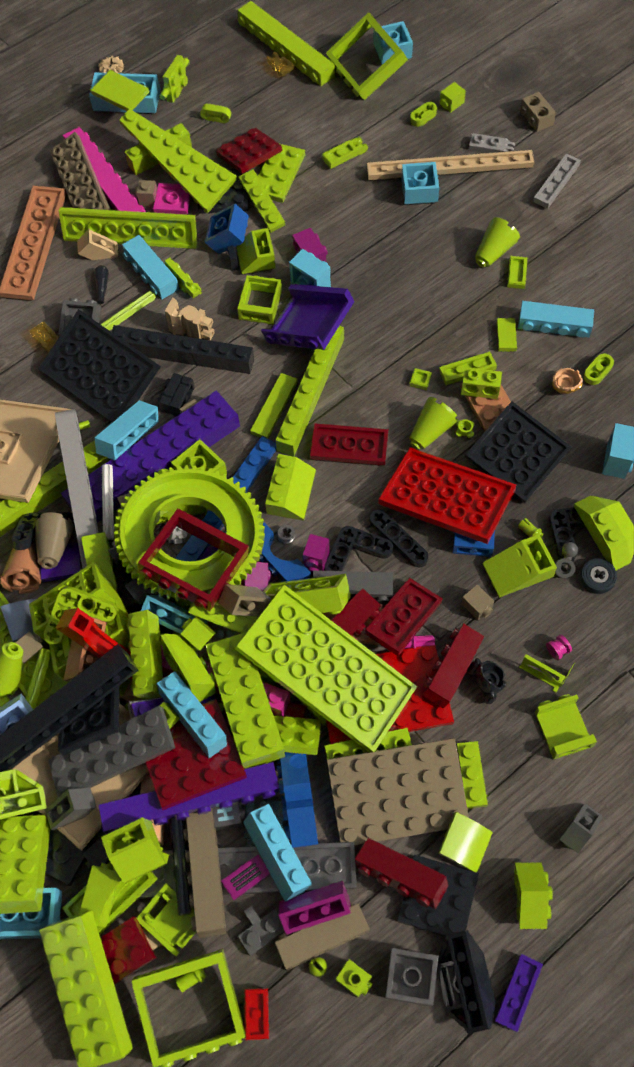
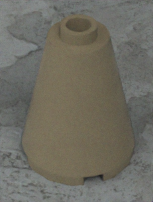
(52, 538)

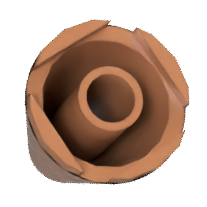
(21, 571)

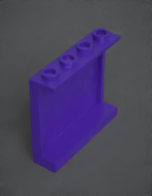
(310, 316)

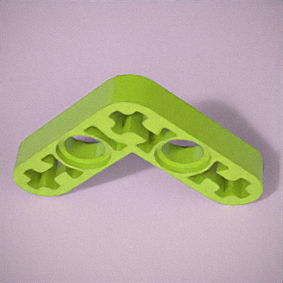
(62, 604)

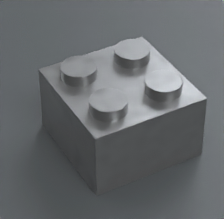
(411, 977)

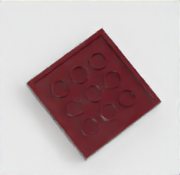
(188, 771)

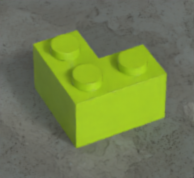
(532, 895)

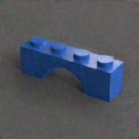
(283, 569)

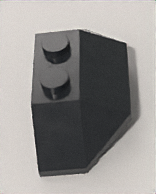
(466, 982)

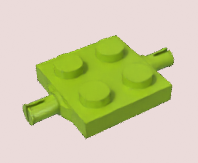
(175, 79)

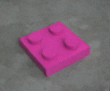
(171, 199)

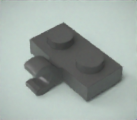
(261, 931)

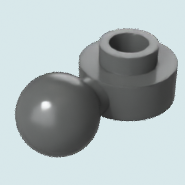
(569, 550)

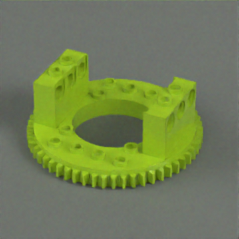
(193, 493)

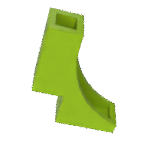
(102, 891)

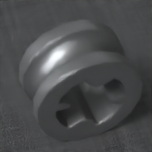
(288, 528)

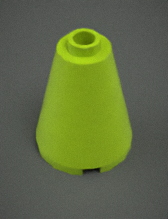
(496, 241)
(432, 423)
(10, 668)

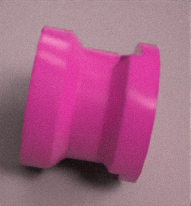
(559, 647)

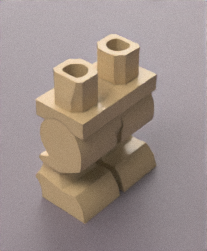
(188, 321)

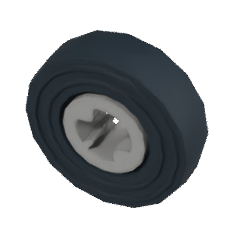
(598, 585)

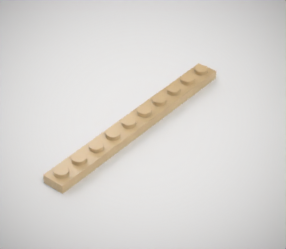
(456, 164)

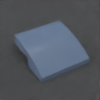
(18, 618)

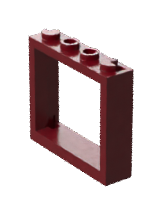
(206, 533)

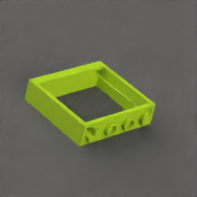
(382, 72)
(184, 967)

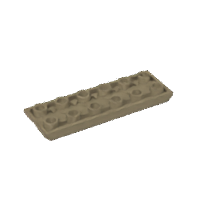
(78, 174)

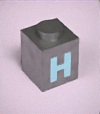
(229, 817)

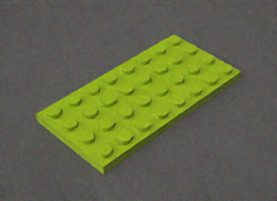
(327, 668)

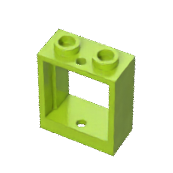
(258, 313)

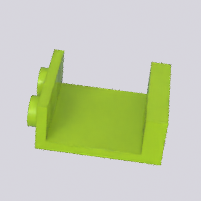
(563, 726)

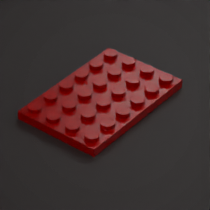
(448, 495)
(419, 711)

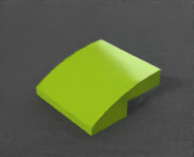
(465, 842)

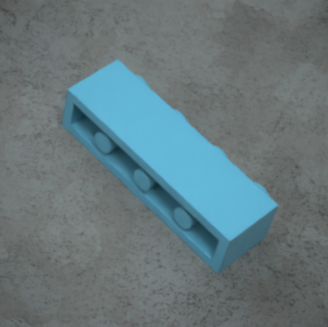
(150, 267)
(556, 319)
(126, 430)
(192, 714)
(277, 852)

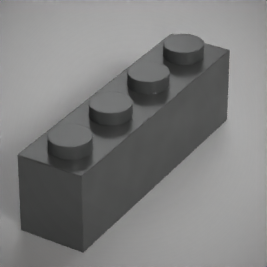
(377, 584)

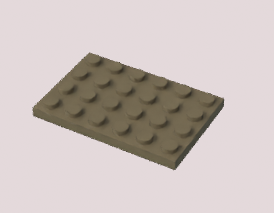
(397, 791)

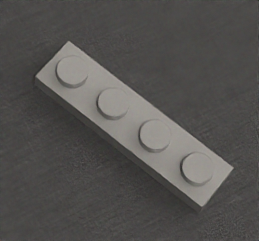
(557, 181)

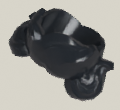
(488, 678)

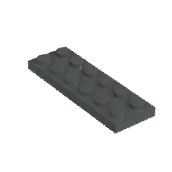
(115, 754)

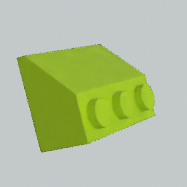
(290, 488)
(190, 668)

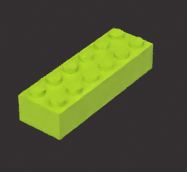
(245, 703)
(86, 990)

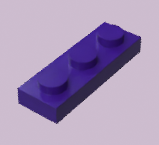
(518, 993)

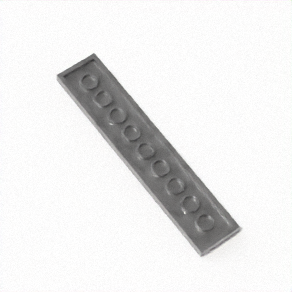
(322, 863)

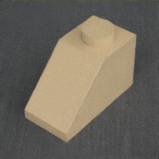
(97, 246)

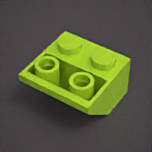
(256, 252)
(134, 850)

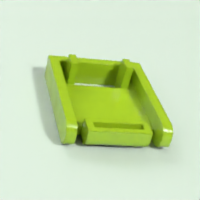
(168, 925)

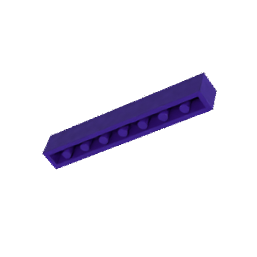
(259, 782)

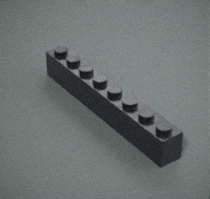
(188, 349)
(65, 706)

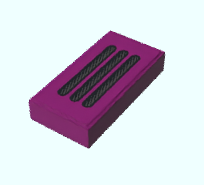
(246, 877)

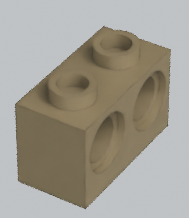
(537, 111)

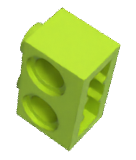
(481, 383)

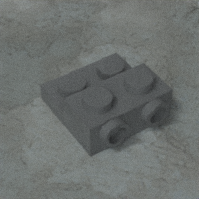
(70, 307)

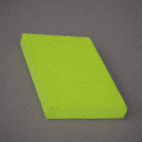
(119, 91)

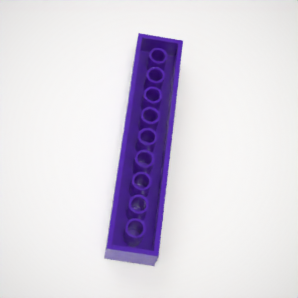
(206, 420)

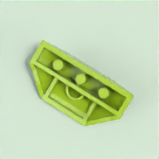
(609, 528)
(19, 794)

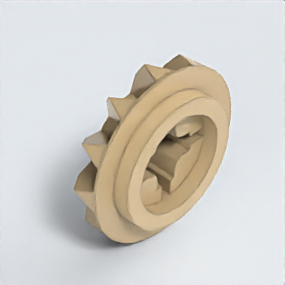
(117, 65)

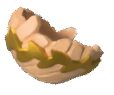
(567, 381)

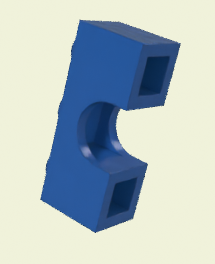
(295, 777)

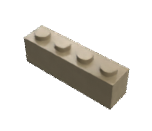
(321, 938)

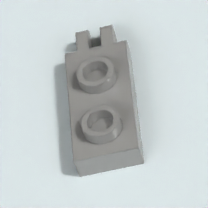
(490, 144)

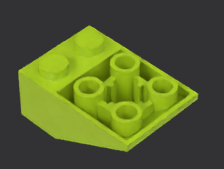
(520, 566)

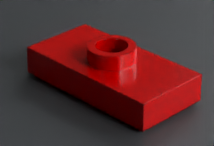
(256, 1014)

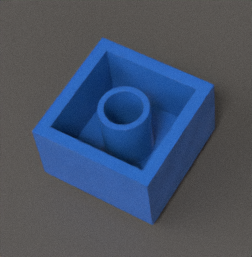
(227, 228)

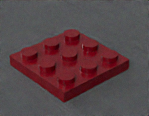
(249, 150)

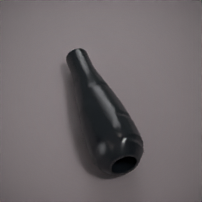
(101, 281)

